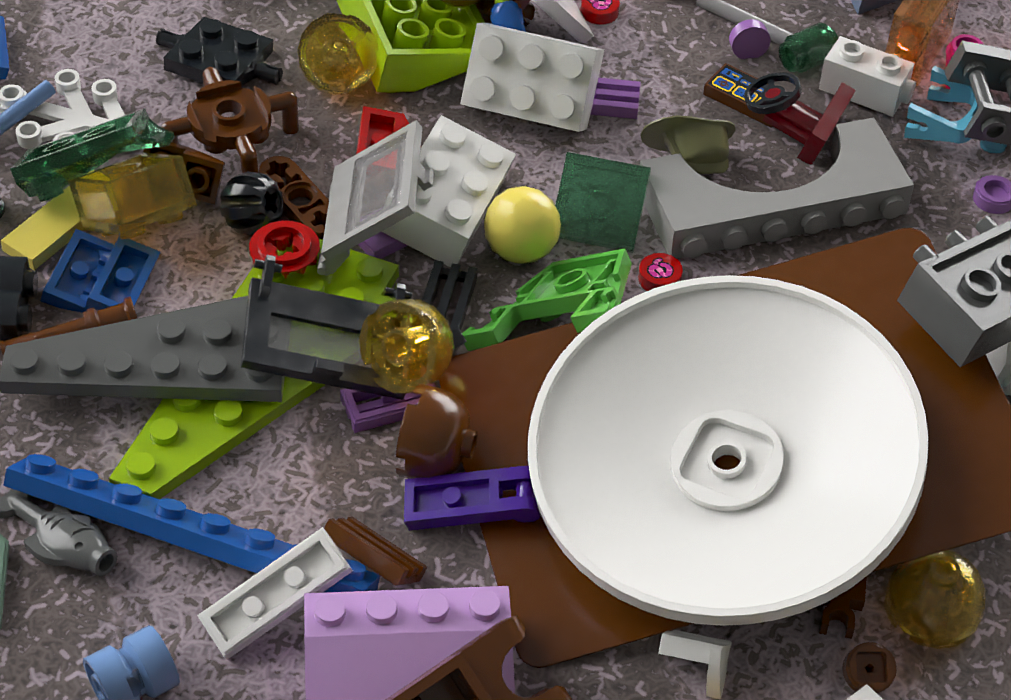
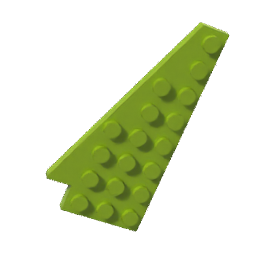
(194, 433)

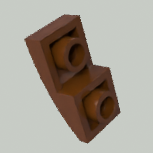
(202, 169)

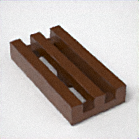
(375, 551)

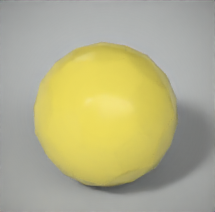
(522, 225)

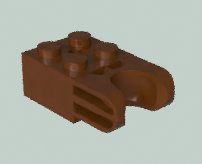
(476, 671)

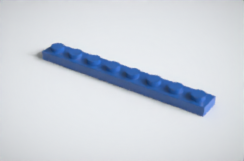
(162, 518)

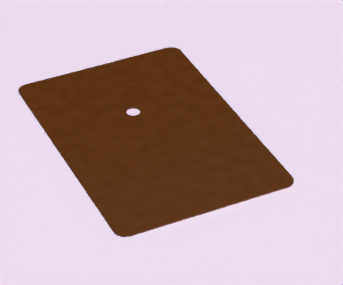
(962, 493)

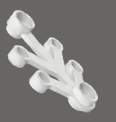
(66, 120)

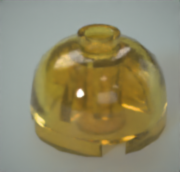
(337, 53)
(406, 344)
(936, 599)

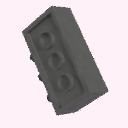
(964, 292)

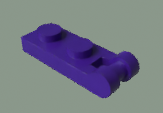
(469, 498)

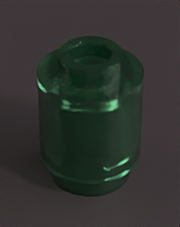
(807, 47)

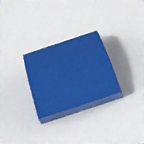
(99, 273)

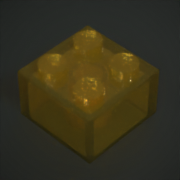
(133, 194)

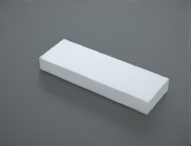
(274, 593)

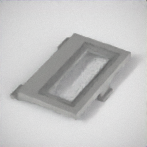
(372, 193)

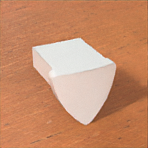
(700, 649)

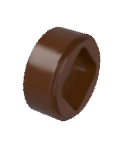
(869, 665)

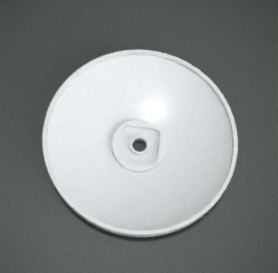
(743, 370)

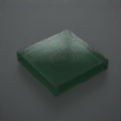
(601, 201)

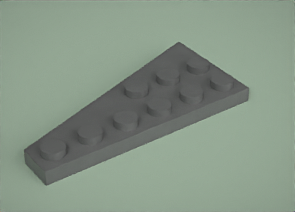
(154, 356)

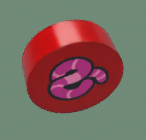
(600, 11)
(659, 270)

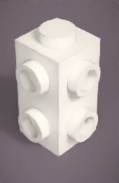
(878, 77)

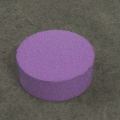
(749, 39)
(993, 194)

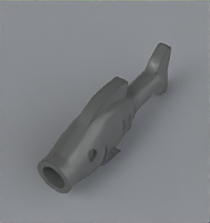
(61, 536)

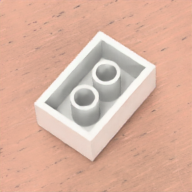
(532, 77)
(464, 185)

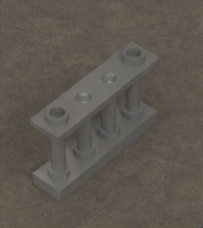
(984, 69)

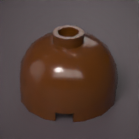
(434, 434)

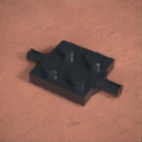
(231, 50)

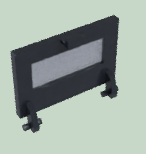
(309, 333)

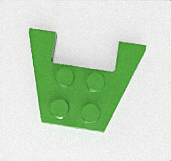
(577, 285)

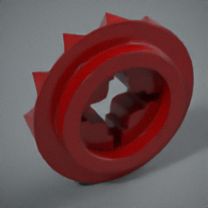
(281, 235)

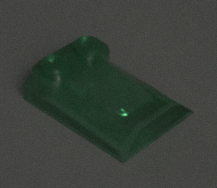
(48, 167)

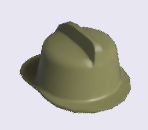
(698, 140)

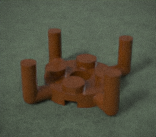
(237, 132)

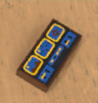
(729, 88)

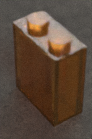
(920, 32)

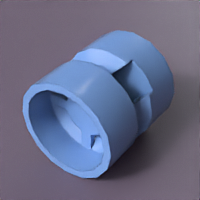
(133, 670)

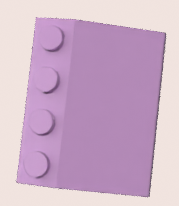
(384, 639)

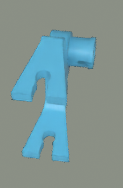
(940, 128)

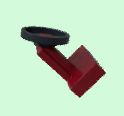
(795, 117)

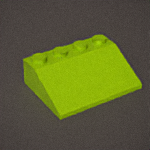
(416, 40)

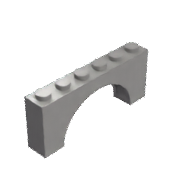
(706, 217)

